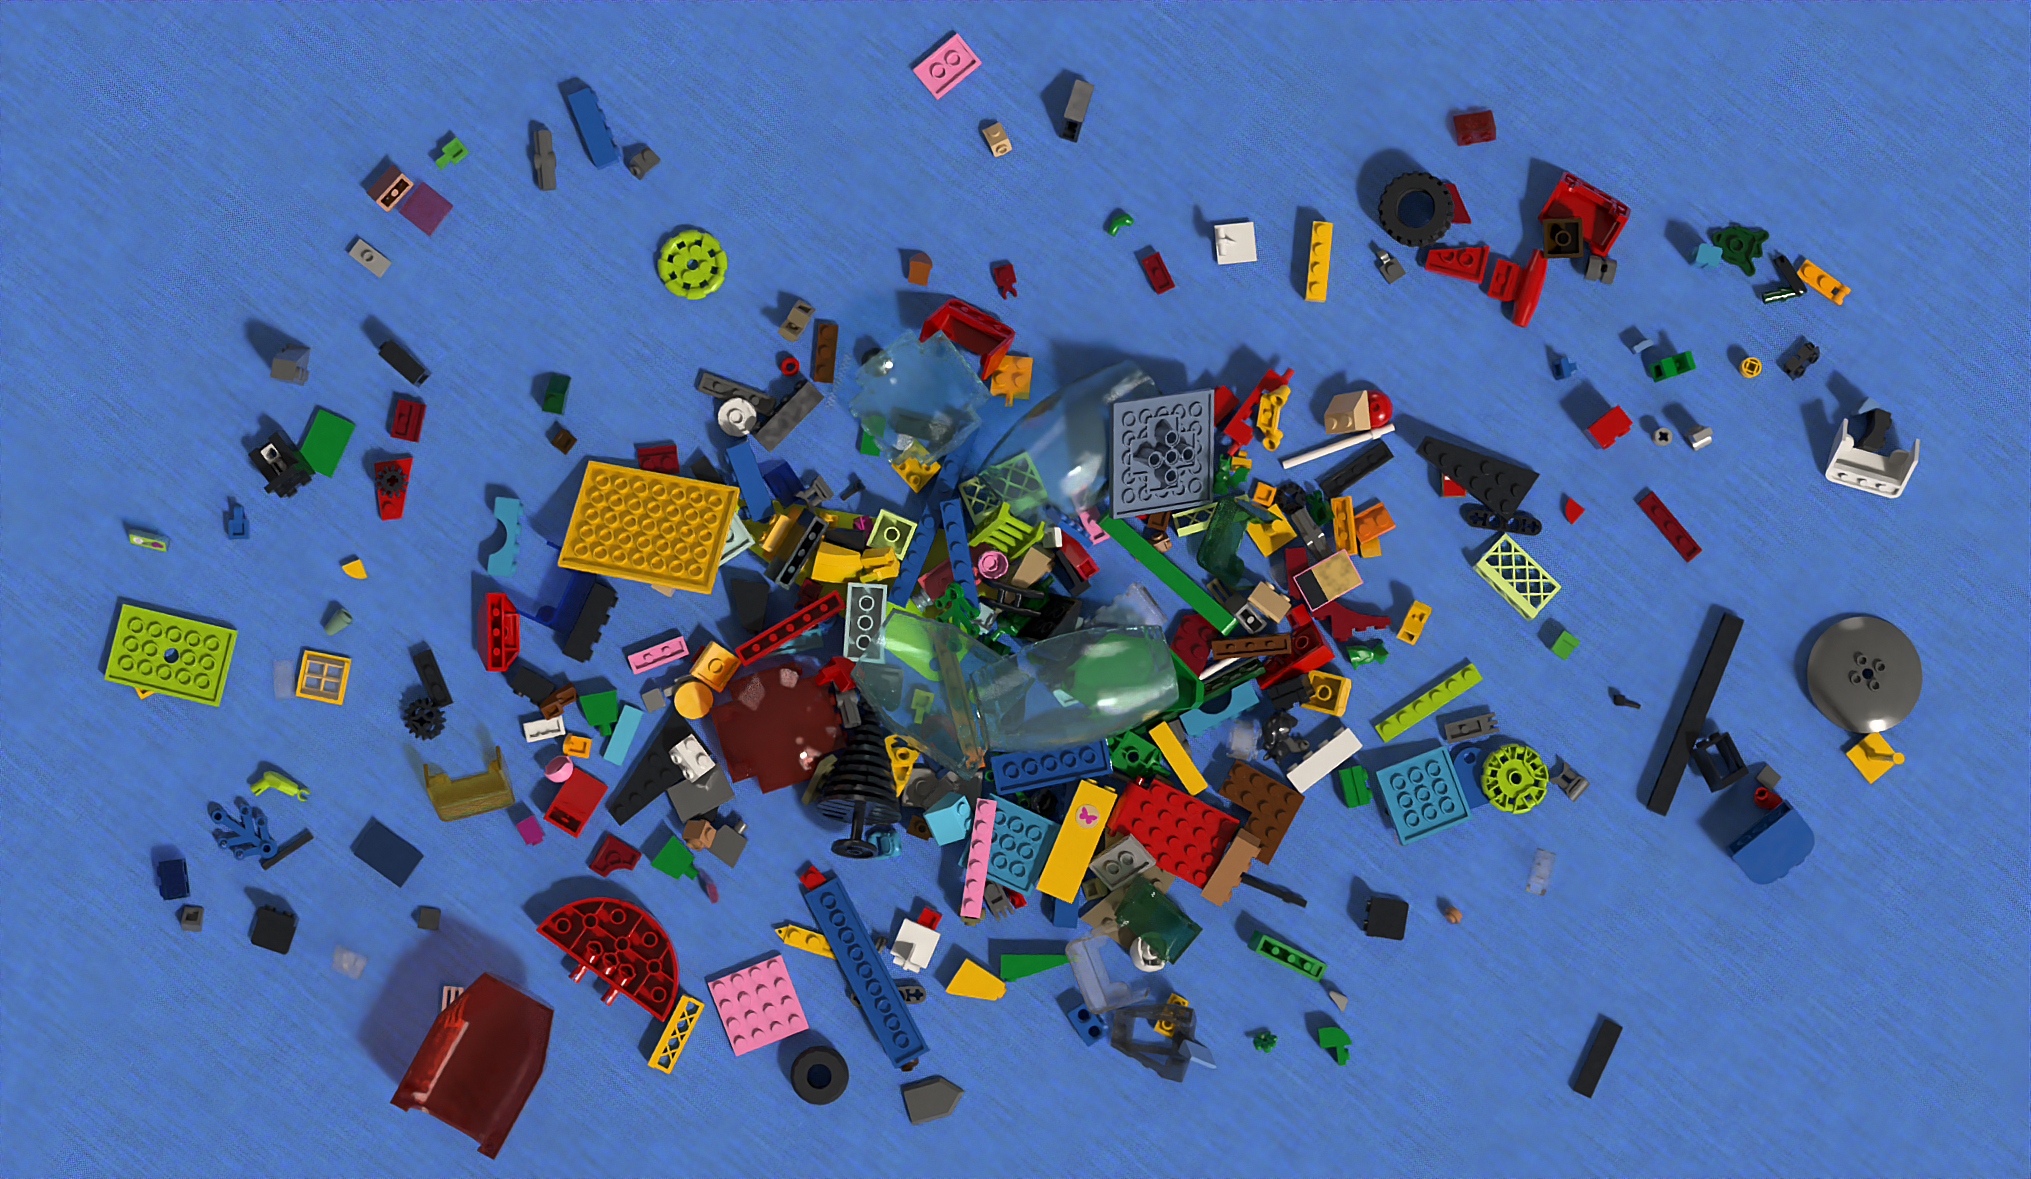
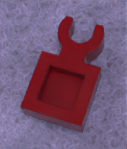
(1005, 277)
(808, 592)

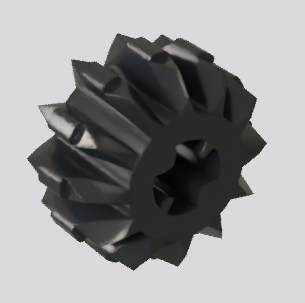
(388, 474)

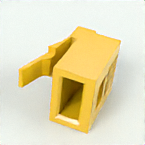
(879, 564)

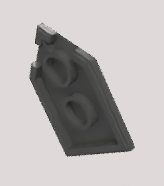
(931, 1099)

